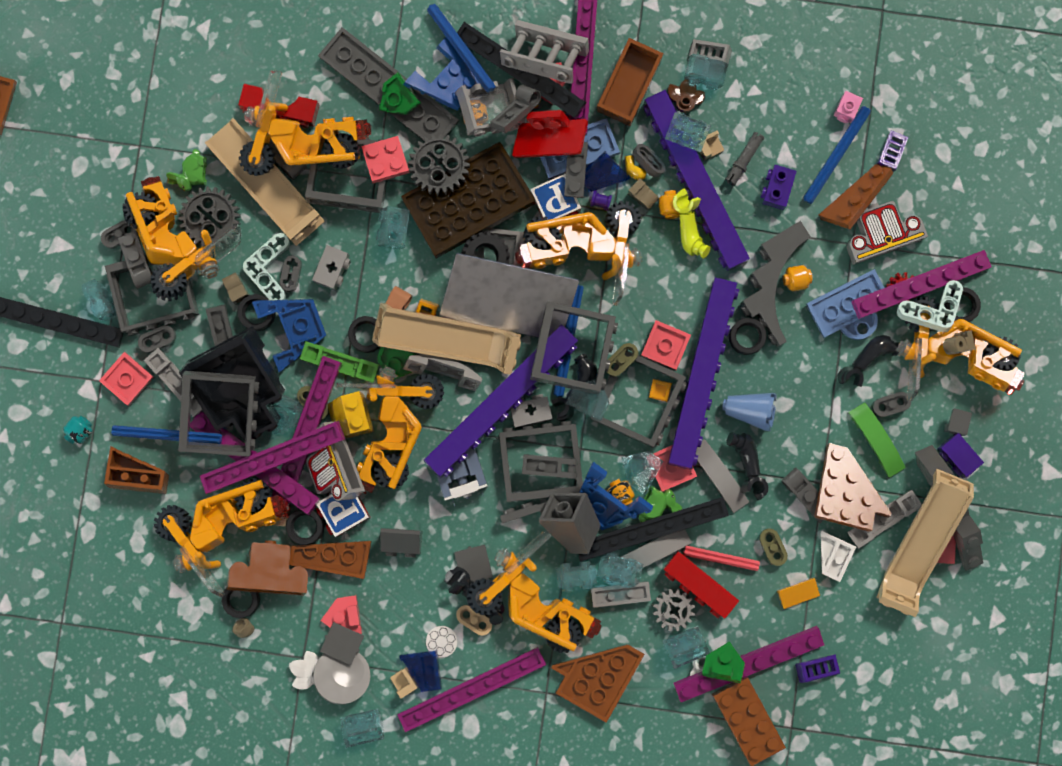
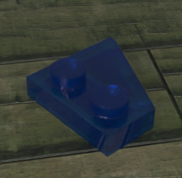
(604, 173)
(424, 669)

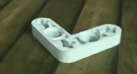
(261, 264)
(936, 316)

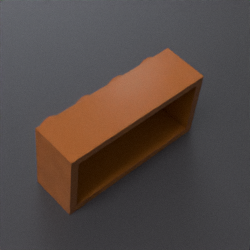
(629, 82)
(748, 721)

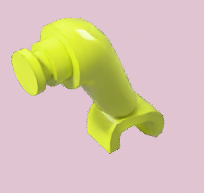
(690, 237)

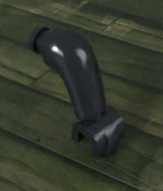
(876, 347)
(586, 372)
(748, 453)
(460, 582)

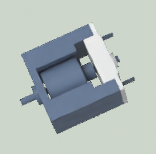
(469, 466)

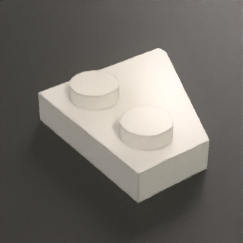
(835, 556)

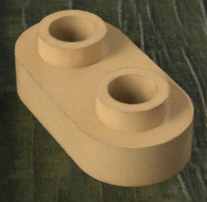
(474, 620)

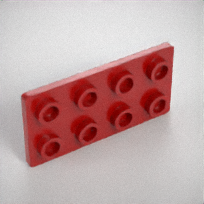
(549, 135)

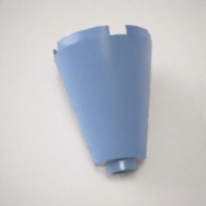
(752, 409)

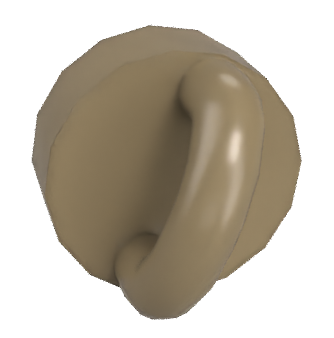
(243, 628)

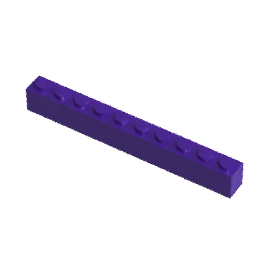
(698, 184)
(702, 374)
(498, 404)

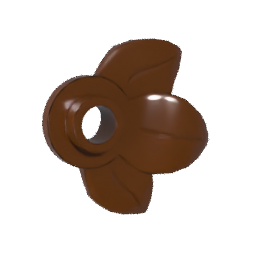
(685, 93)

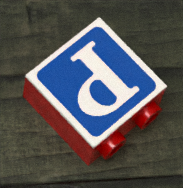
(551, 199)
(342, 515)

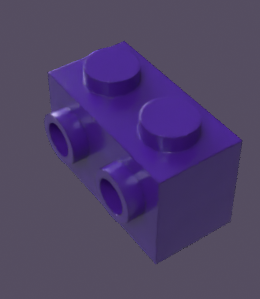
(779, 187)
(960, 456)

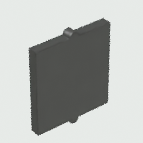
(475, 562)
(342, 643)

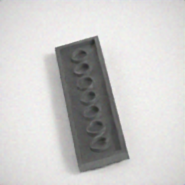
(369, 72)

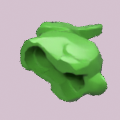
(193, 172)
(660, 502)

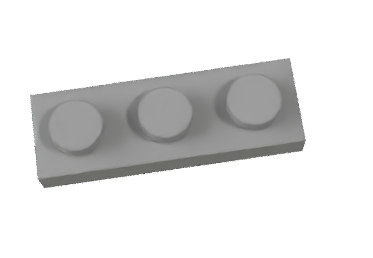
(620, 595)

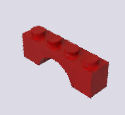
(302, 110)

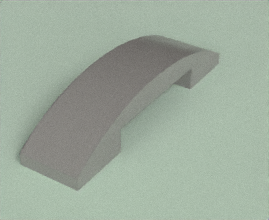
(445, 366)
(169, 373)
(721, 477)
(900, 508)
(659, 548)

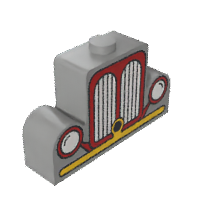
(883, 232)
(335, 471)

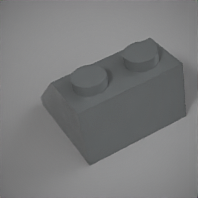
(401, 541)

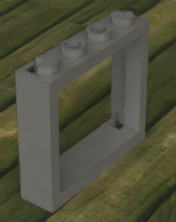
(345, 201)
(121, 267)
(542, 341)
(665, 419)
(527, 431)
(210, 448)

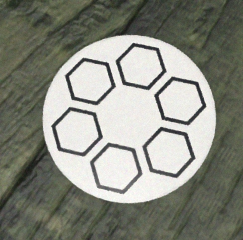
(443, 640)

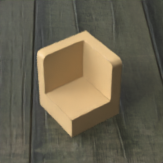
(711, 146)
(404, 682)

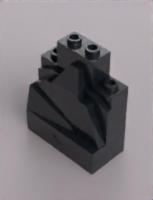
(228, 401)

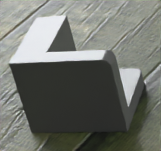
(958, 422)

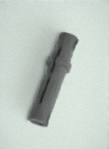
(740, 165)

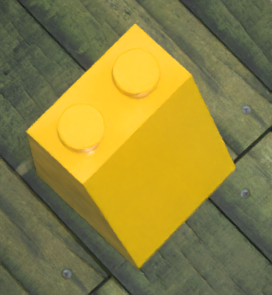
(352, 414)

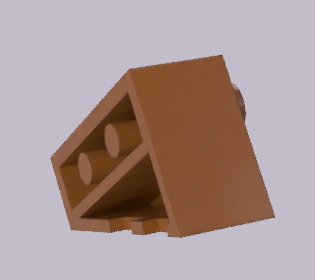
(133, 474)

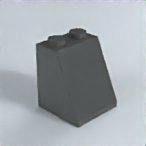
(571, 521)

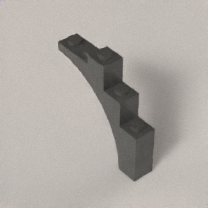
(765, 278)
(967, 534)

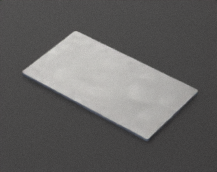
(505, 295)

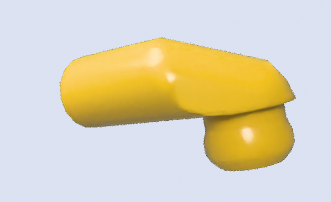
(632, 170)

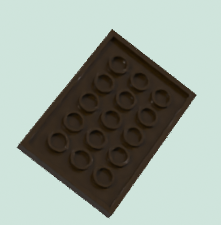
(486, 199)

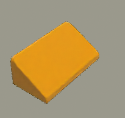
(798, 593)

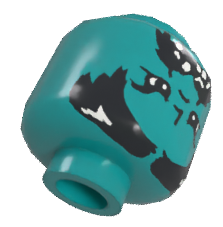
(77, 429)

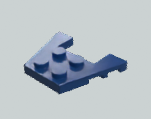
(448, 81)
(299, 322)
(607, 507)

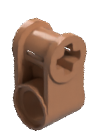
(399, 298)

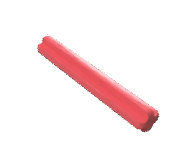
(721, 558)

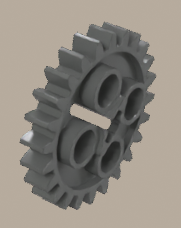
(426, 175)
(221, 204)

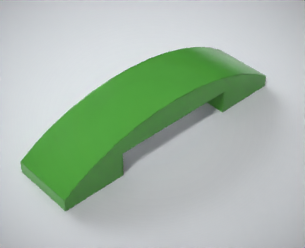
(350, 365)
(878, 439)

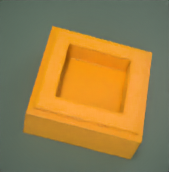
(660, 390)

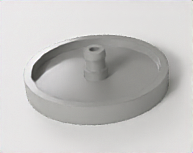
(339, 681)

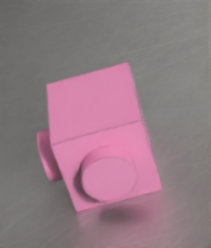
(848, 107)

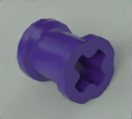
(601, 200)

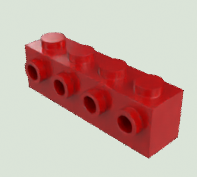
(701, 585)

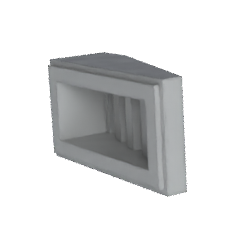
(712, 46)

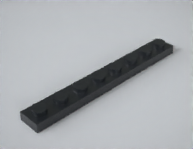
(548, 88)
(60, 322)
(657, 528)

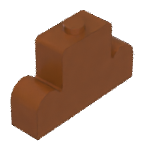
(268, 571)

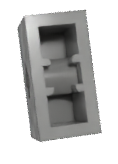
(330, 257)
(541, 414)

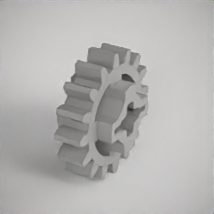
(681, 605)

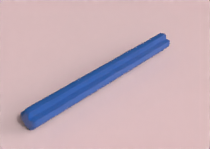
(461, 48)
(837, 154)
(571, 327)
(163, 434)

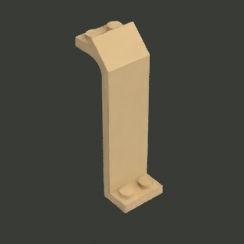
(269, 190)
(446, 338)
(925, 542)

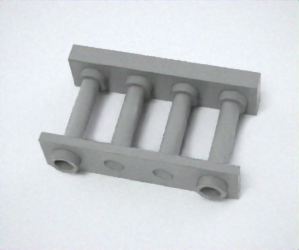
(547, 37)

